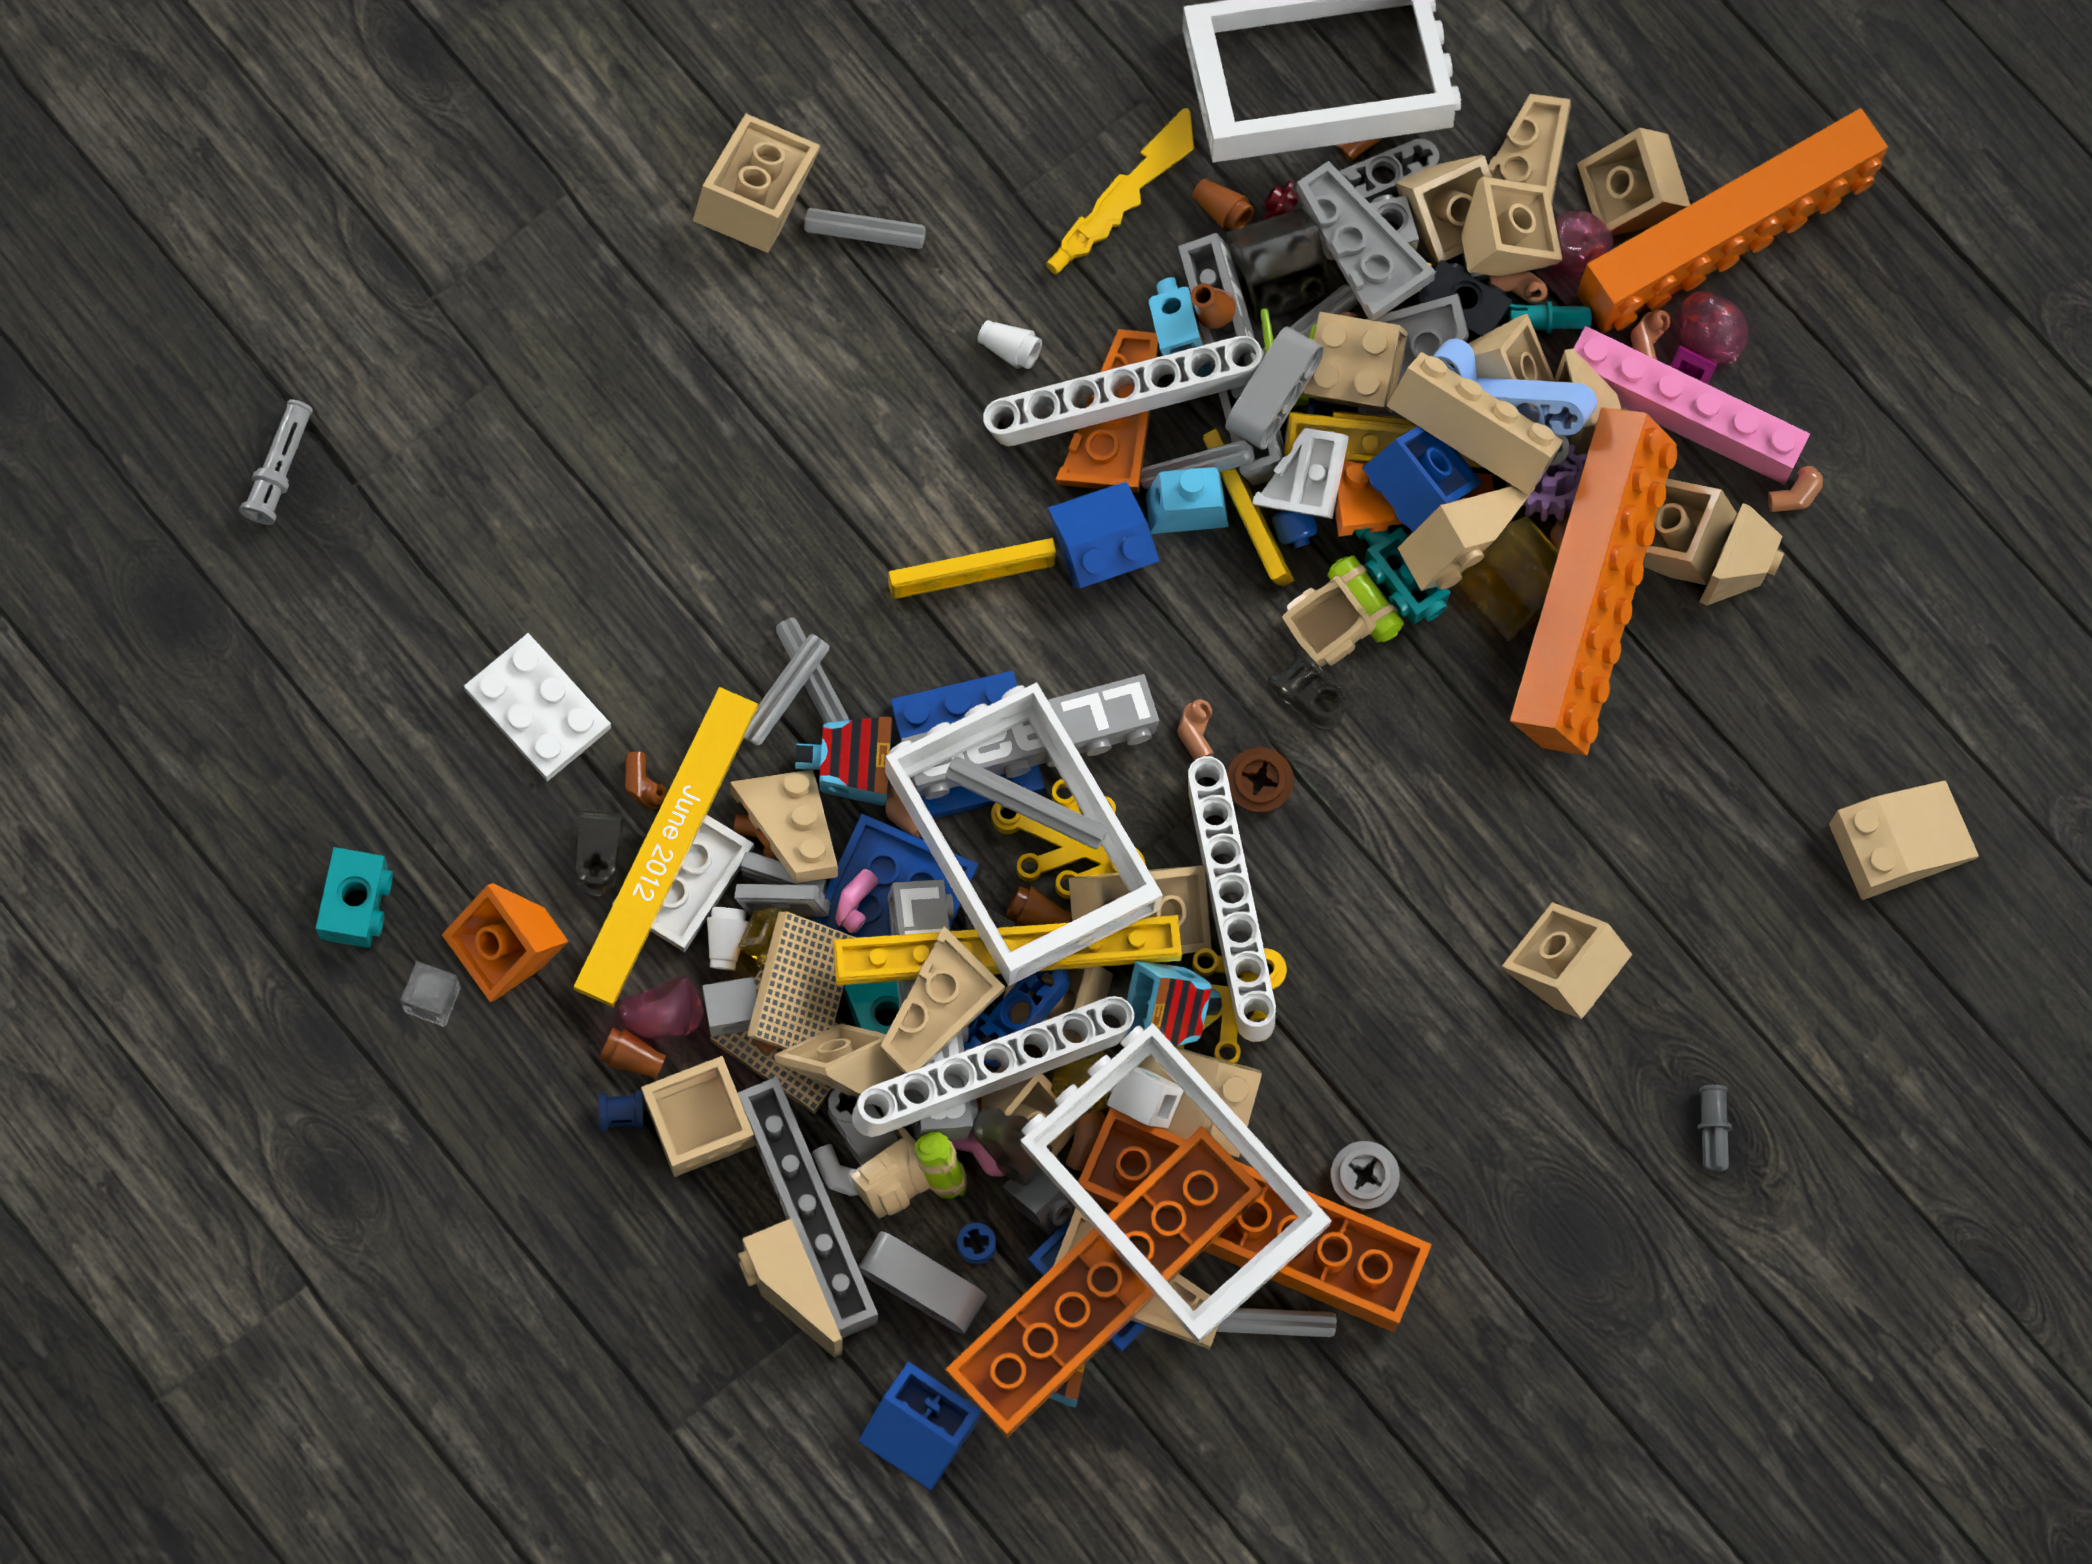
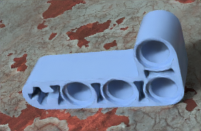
(1559, 405)

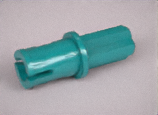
(1553, 317)

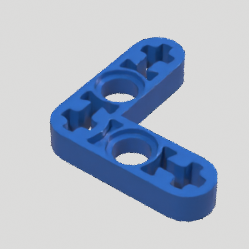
(999, 1021)

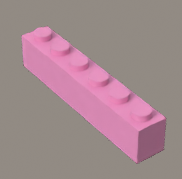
(1694, 408)

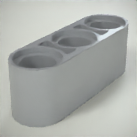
(1274, 387)
(922, 1282)

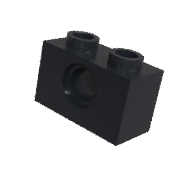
(1489, 301)

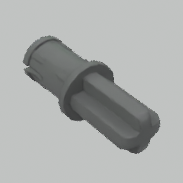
(1714, 1127)

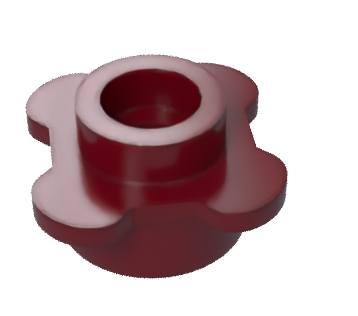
(1280, 200)

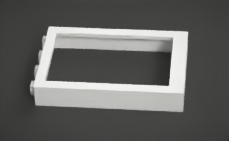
(1319, 127)
(975, 728)
(1261, 1268)

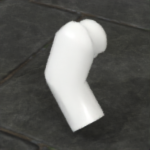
(833, 1174)

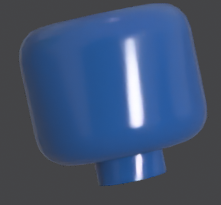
(1294, 528)

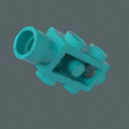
(1400, 582)

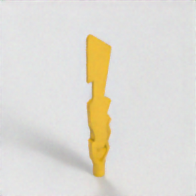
(1123, 194)

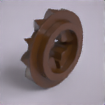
(1277, 774)

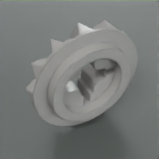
(1359, 1156)

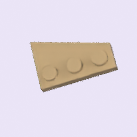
(941, 1004)

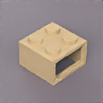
(1358, 362)
(698, 1116)

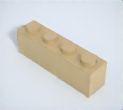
(1475, 422)

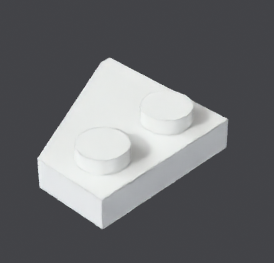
(1307, 476)

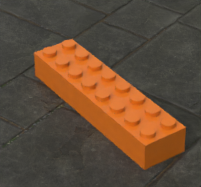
(1732, 221)
(1594, 581)
(1349, 1265)
(1094, 1291)

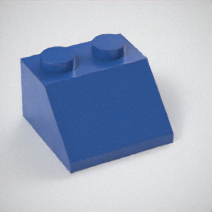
(1420, 475)
(1102, 535)

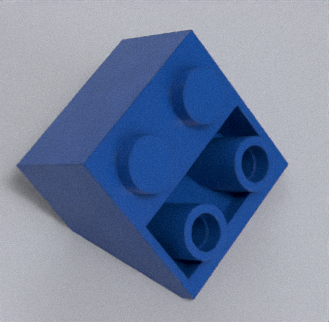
(920, 1426)

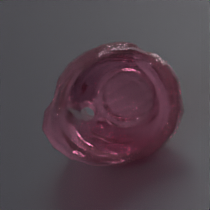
(1581, 240)
(1712, 327)
(663, 1011)

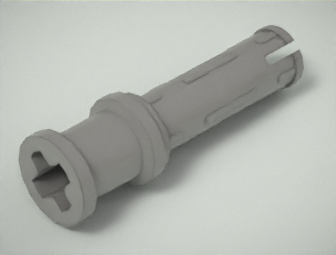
(272, 479)

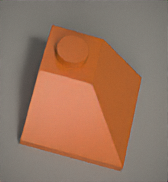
(503, 939)

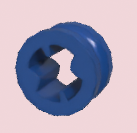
(967, 1254)

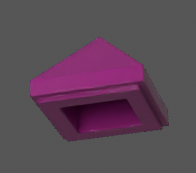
(1693, 365)

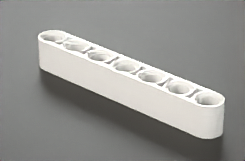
(1106, 384)
(1231, 916)
(980, 1081)

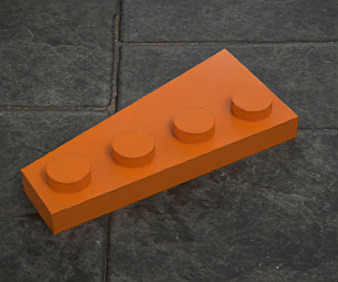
(1116, 448)
(1363, 507)

